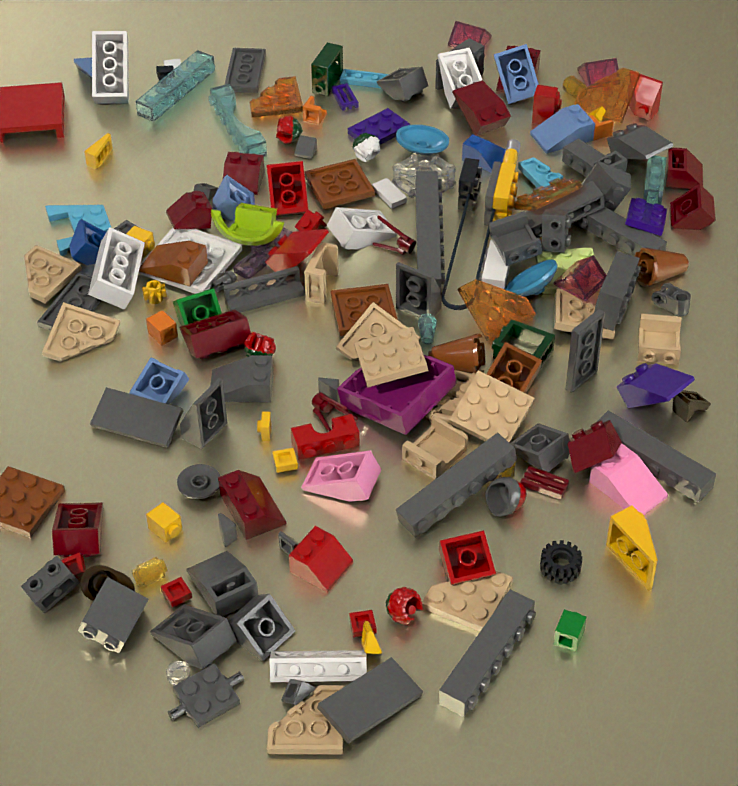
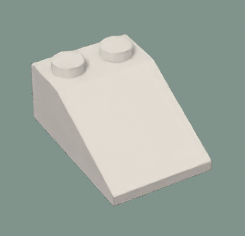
(457, 71)
(358, 227)

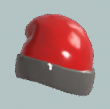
(505, 496)

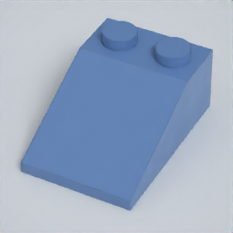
(516, 73)
(564, 128)

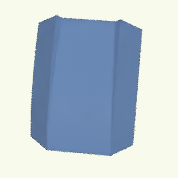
(159, 382)

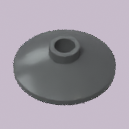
(198, 481)

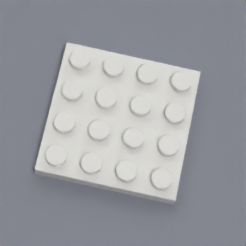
(219, 254)

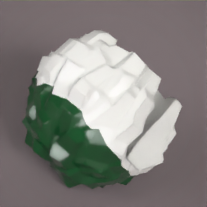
(366, 146)

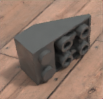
(224, 583)

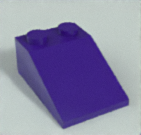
(652, 385)

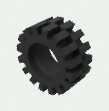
(561, 572)

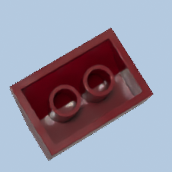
(216, 333)
(250, 503)

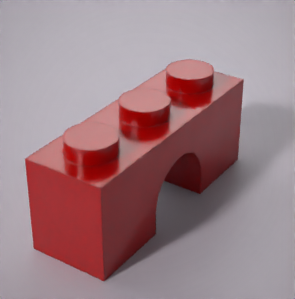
(310, 443)

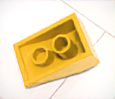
(632, 544)

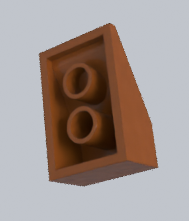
(176, 262)
(515, 367)

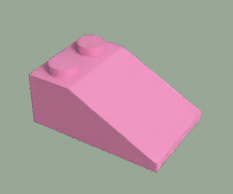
(343, 476)
(628, 481)

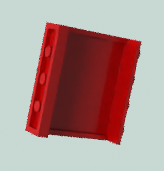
(32, 108)

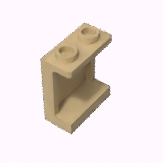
(322, 263)
(659, 339)
(435, 448)

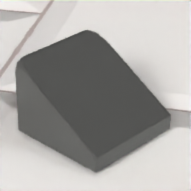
(306, 147)
(209, 190)
(329, 387)
(227, 529)
(286, 543)
(296, 691)

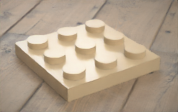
(390, 356)
(491, 408)

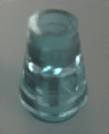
(427, 328)

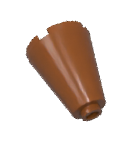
(659, 265)
(464, 353)

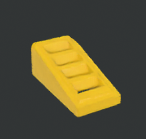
(98, 151)

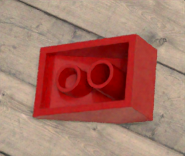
(287, 188)
(294, 248)

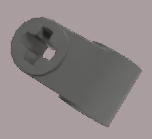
(674, 299)

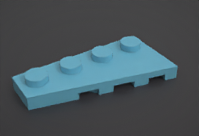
(537, 172)

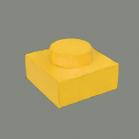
(598, 113)
(264, 426)
(285, 460)

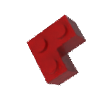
(545, 103)

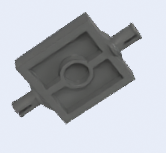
(206, 695)

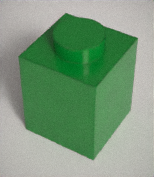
(569, 630)

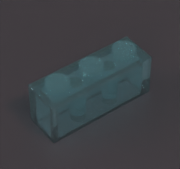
(654, 179)

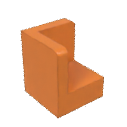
(312, 112)
(602, 129)
(162, 327)

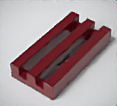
(545, 479)

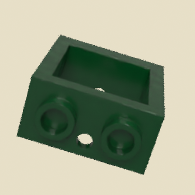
(325, 70)
(527, 333)

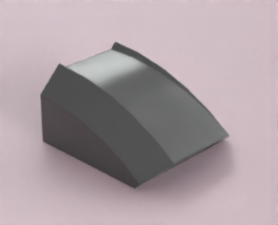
(542, 447)

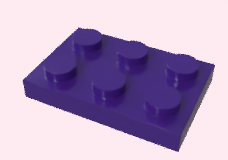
(382, 125)
(646, 216)

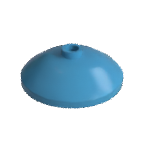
(422, 139)
(533, 279)

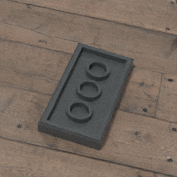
(245, 69)
(74, 294)
(585, 350)
(136, 417)
(369, 700)

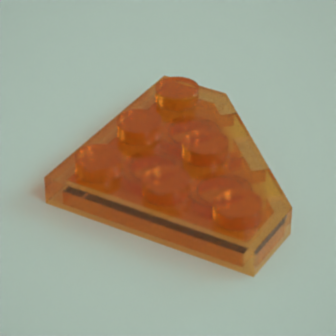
(612, 93)
(278, 99)
(494, 306)

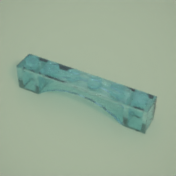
(247, 139)

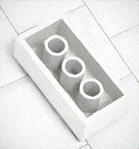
(110, 67)
(116, 268)

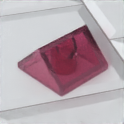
(463, 31)
(596, 70)
(582, 278)

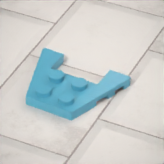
(92, 214)

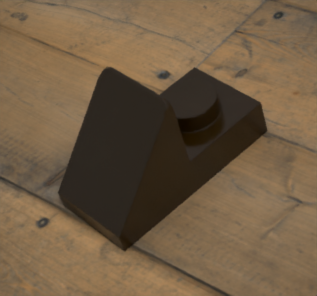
(687, 403)

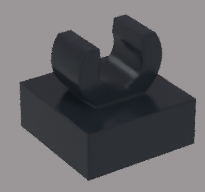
(163, 71)

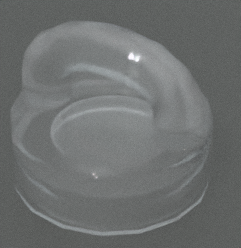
(177, 672)

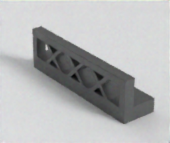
(263, 293)

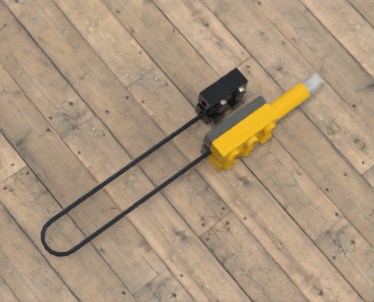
(498, 198)

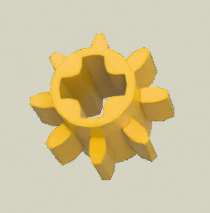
(154, 292)

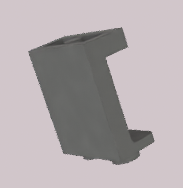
(514, 238)
(112, 615)

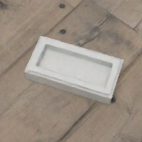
(389, 193)

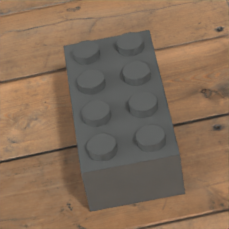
(618, 289)

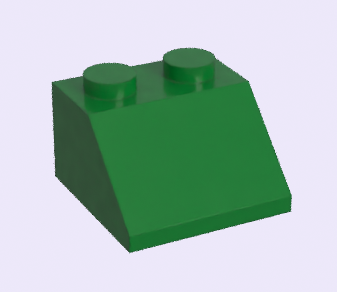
(197, 307)

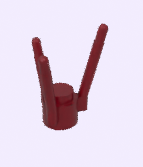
(404, 242)
(324, 404)

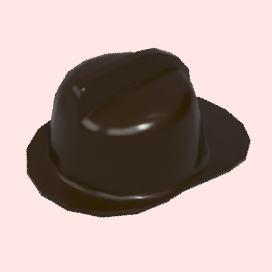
(95, 576)

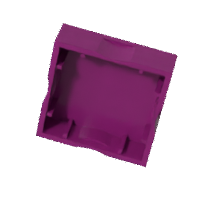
(401, 401)

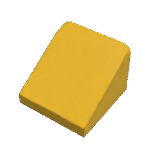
(369, 640)

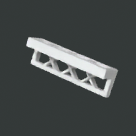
(317, 665)

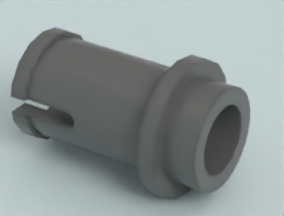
(227, 278)

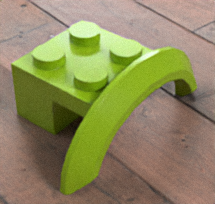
(252, 225)

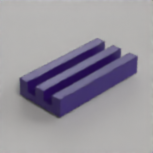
(349, 104)

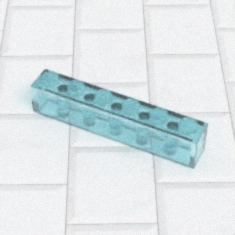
(175, 85)

